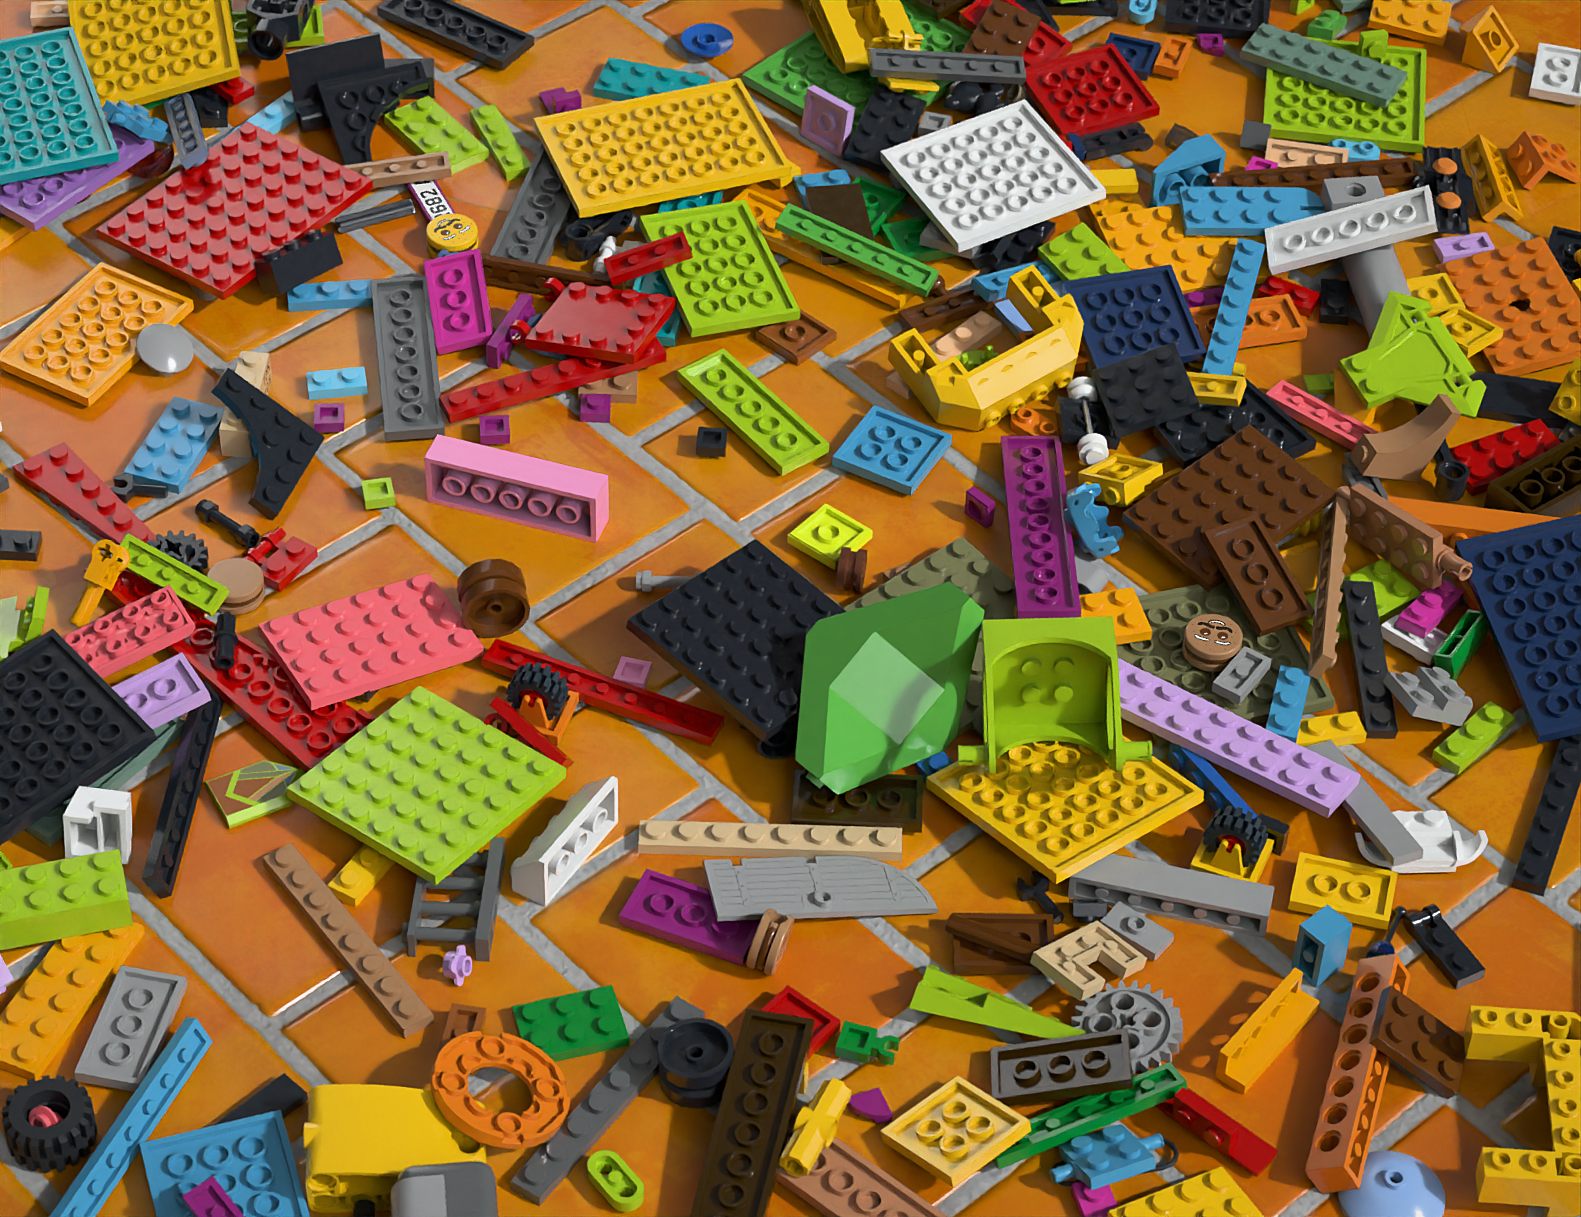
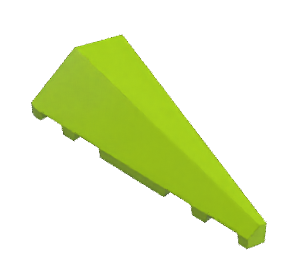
(962, 1000)

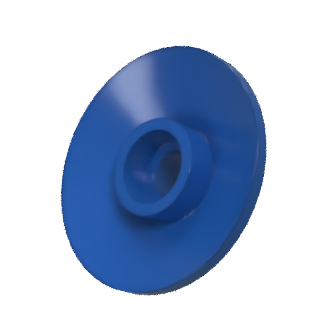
(707, 40)

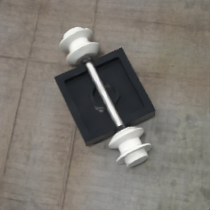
(1085, 421)

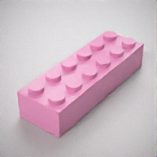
(517, 488)

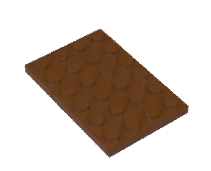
(1226, 485)

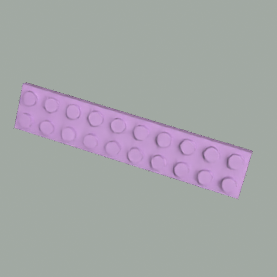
(1233, 742)

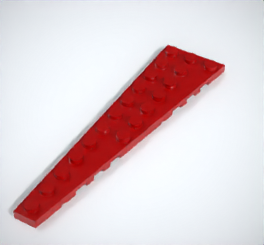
(257, 687)

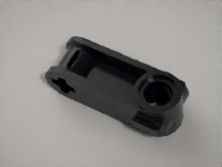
(586, 234)

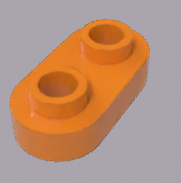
(1031, 423)

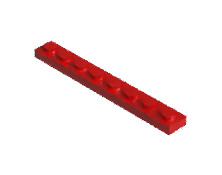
(540, 383)
(613, 694)

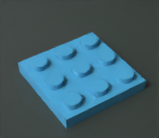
(892, 450)

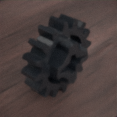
(183, 548)

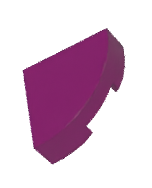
(1210, 44)
(871, 1105)

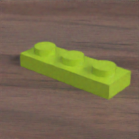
(1473, 737)

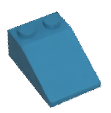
(1186, 167)

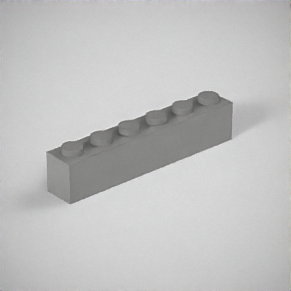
(1176, 893)

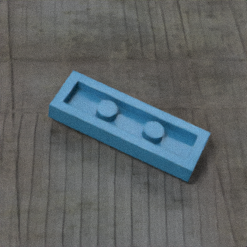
(330, 295)
(1288, 702)

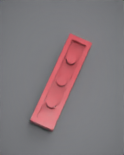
(1318, 415)

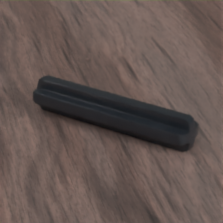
(375, 215)

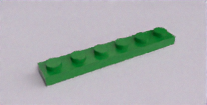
(1093, 1113)

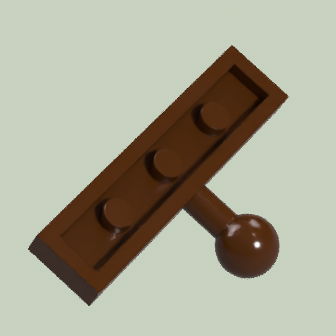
(944, 309)

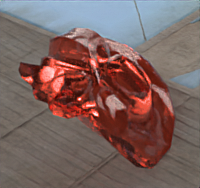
(153, 164)

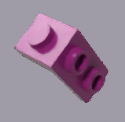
(560, 101)

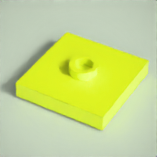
(826, 533)

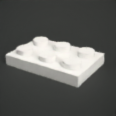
(1557, 74)

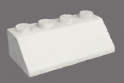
(566, 841)

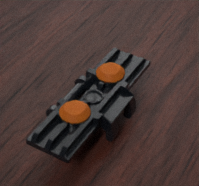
(1450, 189)

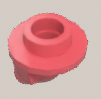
(44, 1117)

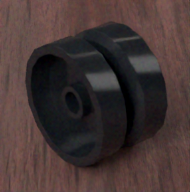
(695, 1062)

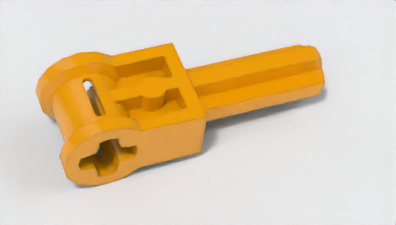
(101, 575)

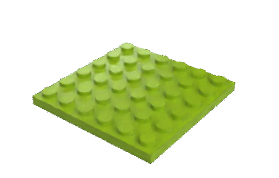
(1321, 115)
(426, 784)

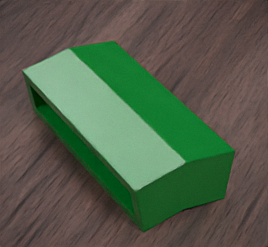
(1462, 644)

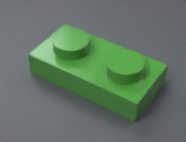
(1327, 25)

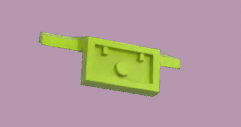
(21, 626)

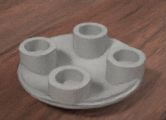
(164, 348)

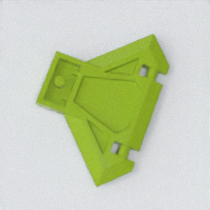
(1412, 360)

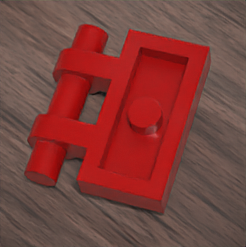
(286, 562)

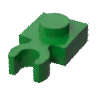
(861, 1042)

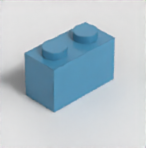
(1322, 945)

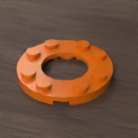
(517, 1056)

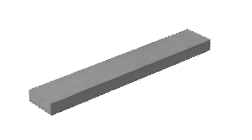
(1373, 814)

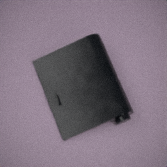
(327, 62)

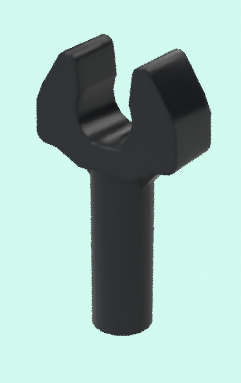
(126, 488)
(1038, 893)

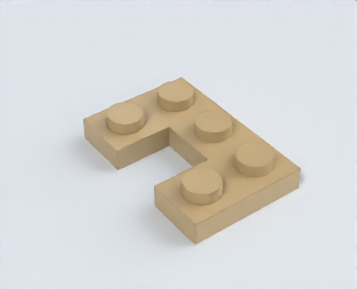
(1068, 958)

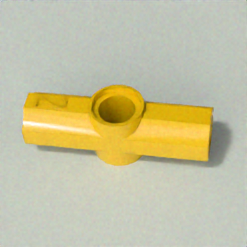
(815, 1127)

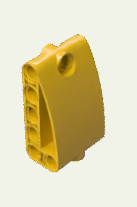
(854, 26)
(368, 1135)

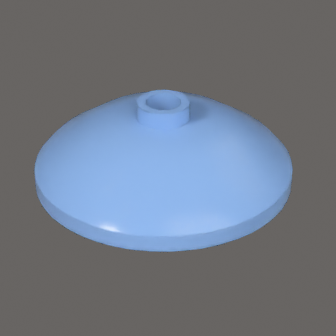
(1414, 1195)

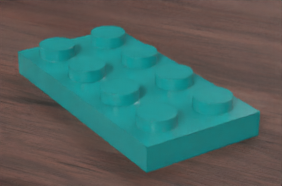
(630, 80)

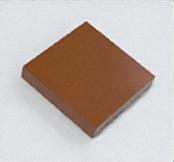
(796, 338)

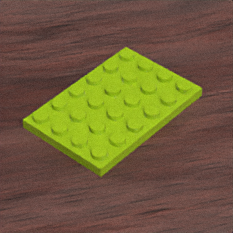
(732, 270)

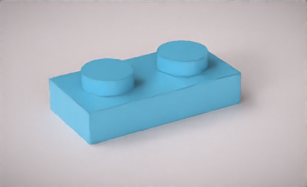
(336, 383)

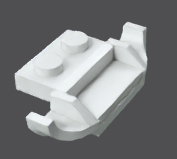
(1441, 846)

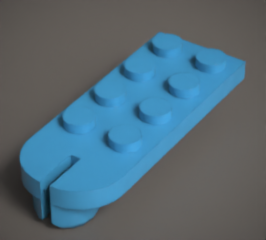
(1244, 209)

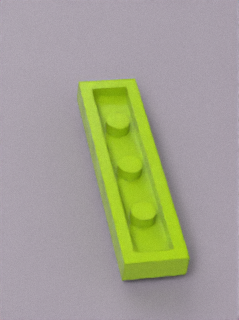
(500, 141)
(164, 570)

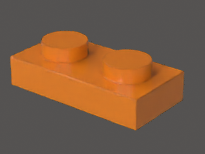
(1172, 57)

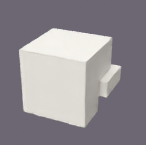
(98, 823)

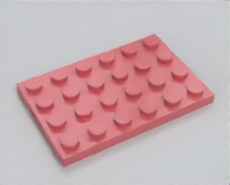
(370, 640)

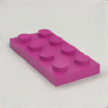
(458, 301)

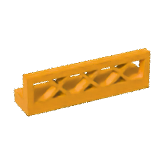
(1489, 179)
(1266, 1033)

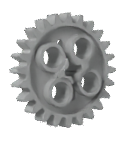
(1138, 1012)

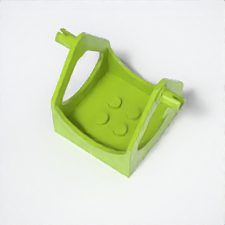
(1051, 685)

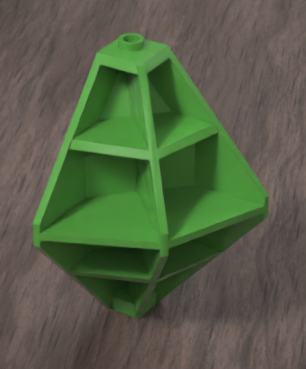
(885, 685)

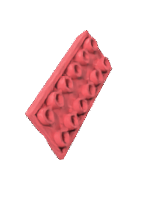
(132, 632)

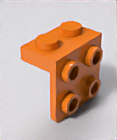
(1534, 156)

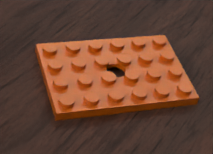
(1528, 272)

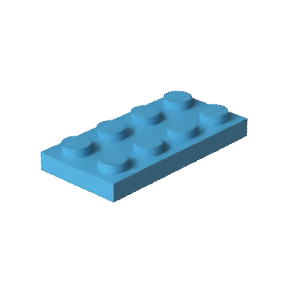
(176, 444)

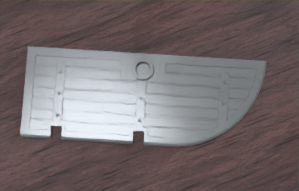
(813, 890)

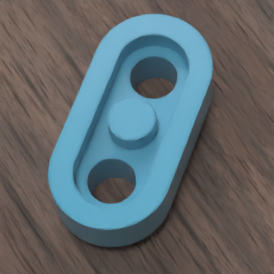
(1142, 11)
(1357, 151)

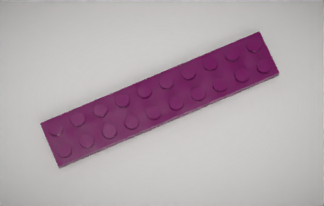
(1038, 528)

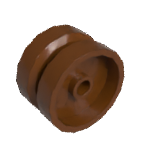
(493, 598)

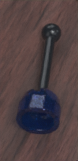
(1384, 946)

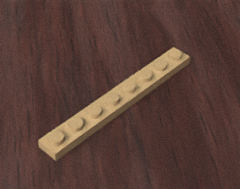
(768, 840)

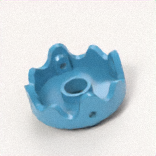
(1091, 521)

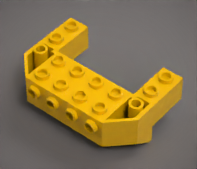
(1007, 381)
(1553, 1050)

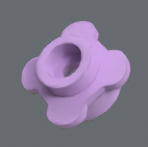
(457, 965)

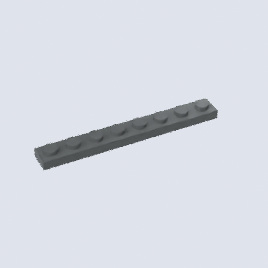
(598, 1109)

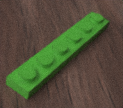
(856, 250)

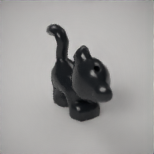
(970, 98)

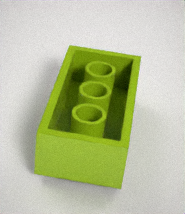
(63, 899)

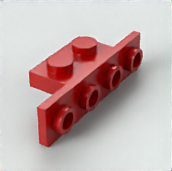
(1219, 1131)

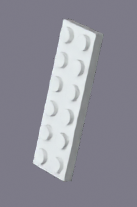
(1350, 230)

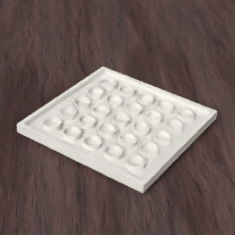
(992, 175)

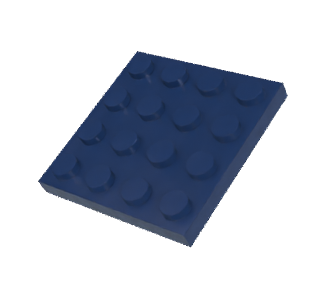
(1133, 315)

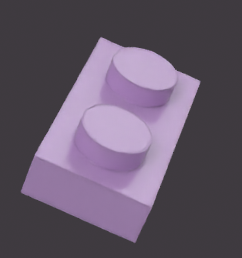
(1461, 246)

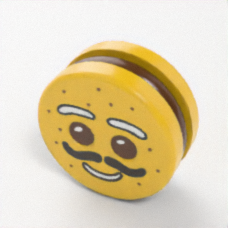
(451, 233)

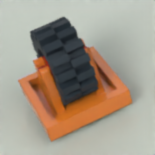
(541, 700)

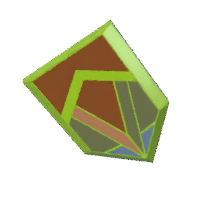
(252, 791)

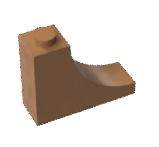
(1409, 448)

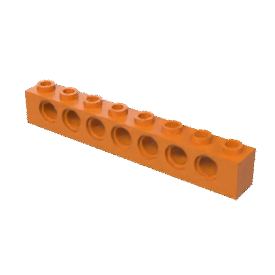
(1354, 1082)

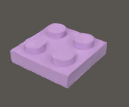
(827, 120)

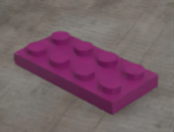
(686, 917)

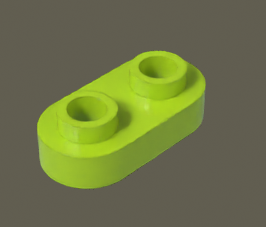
(617, 1183)

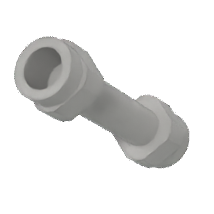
(646, 581)

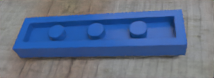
(1203, 775)

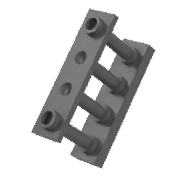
(482, 911)

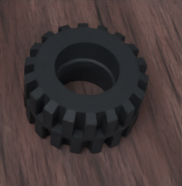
(54, 1145)

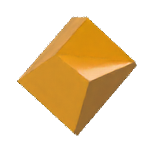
(1487, 41)

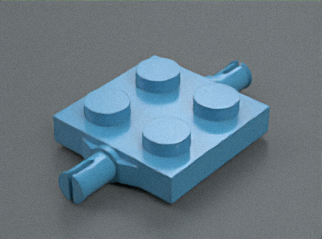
(137, 121)
(1106, 1157)

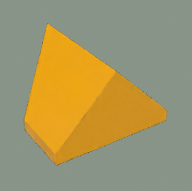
(1349, 403)

